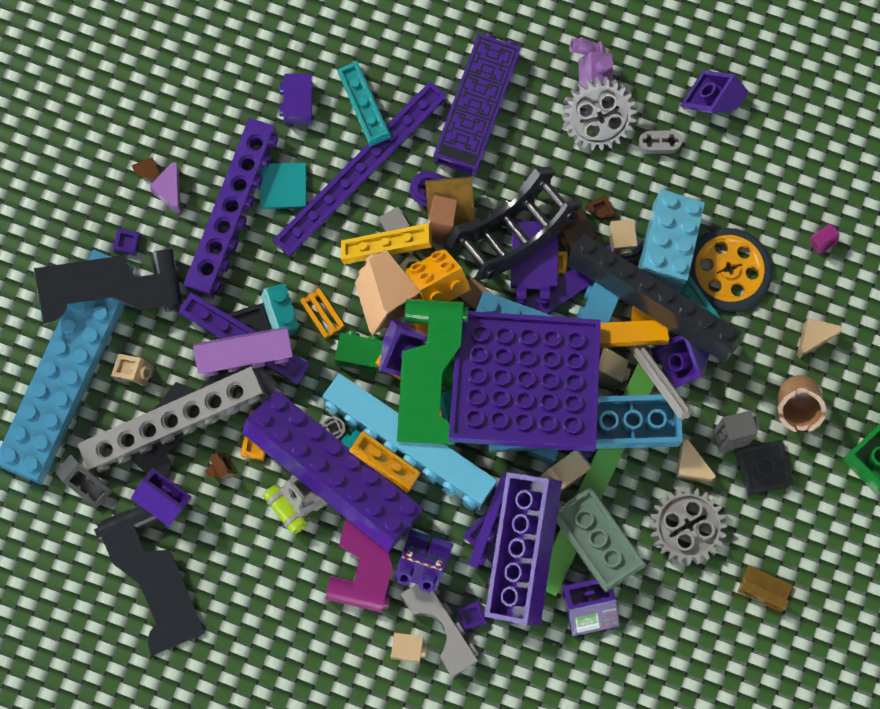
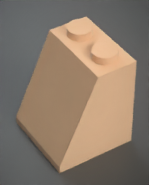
(383, 290)

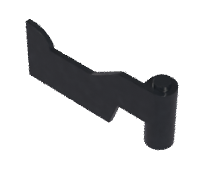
(157, 576)

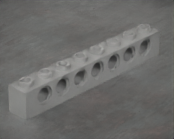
(93, 447)

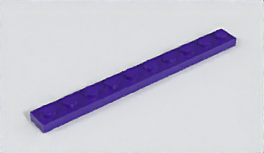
(358, 170)

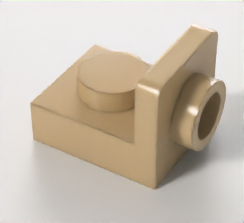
(132, 369)

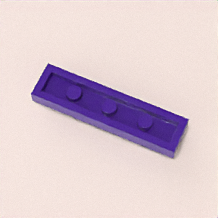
(487, 531)

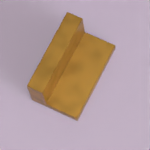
(765, 588)

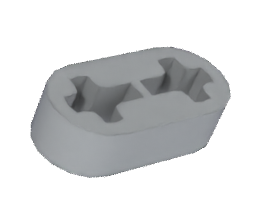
(662, 146)

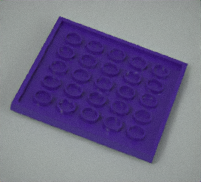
(526, 381)

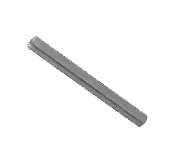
(661, 381)

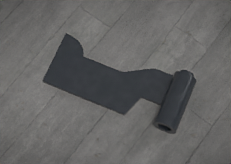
(108, 279)
(158, 456)

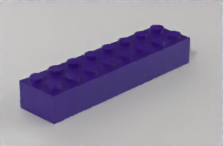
(332, 470)

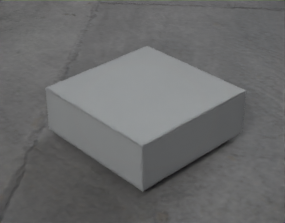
(393, 220)

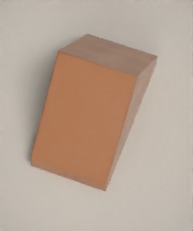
(441, 218)

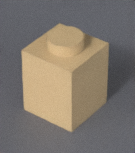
(623, 237)
(408, 647)

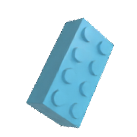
(671, 238)

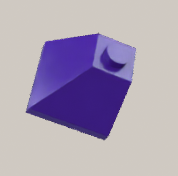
(715, 93)
(398, 338)
(681, 360)

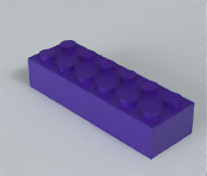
(523, 549)

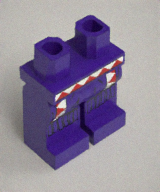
(417, 567)

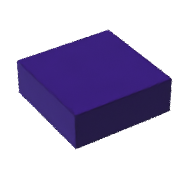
(126, 242)
(471, 616)

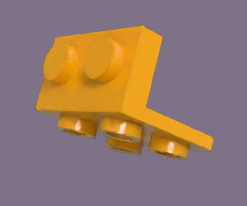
(438, 277)

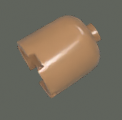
(801, 403)

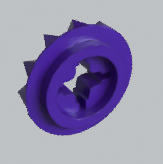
(418, 182)

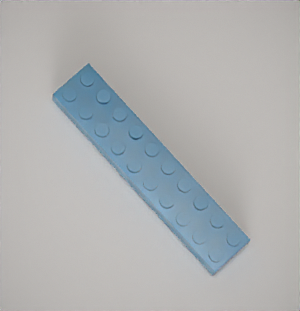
(59, 385)

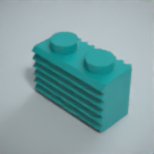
(279, 308)

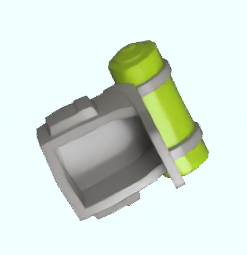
(293, 503)

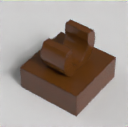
(221, 467)

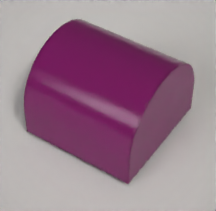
(824, 239)

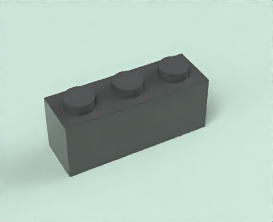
(735, 431)

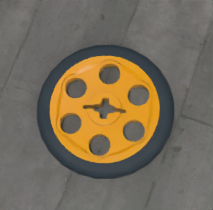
(759, 260)

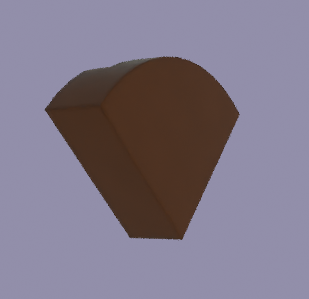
(146, 169)
(601, 208)

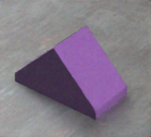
(167, 187)

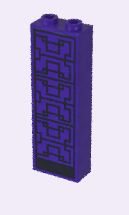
(477, 104)

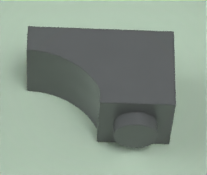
(83, 481)

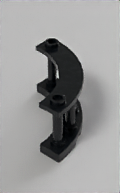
(504, 214)

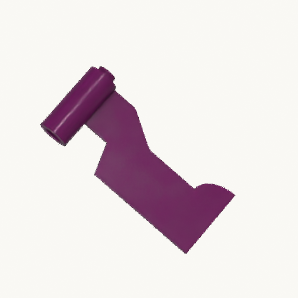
(372, 574)

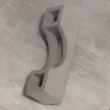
(457, 654)

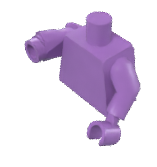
(593, 63)

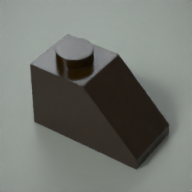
(575, 230)

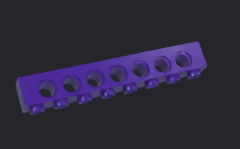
(254, 133)

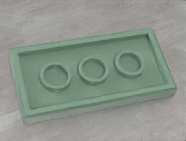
(598, 539)

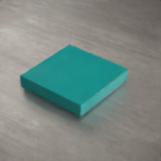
(283, 186)

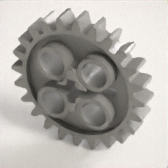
(593, 95)
(676, 508)

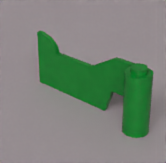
(423, 369)

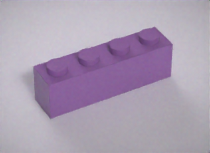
(243, 350)

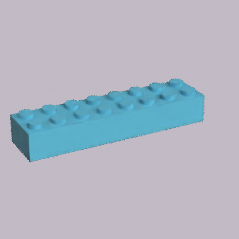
(434, 460)

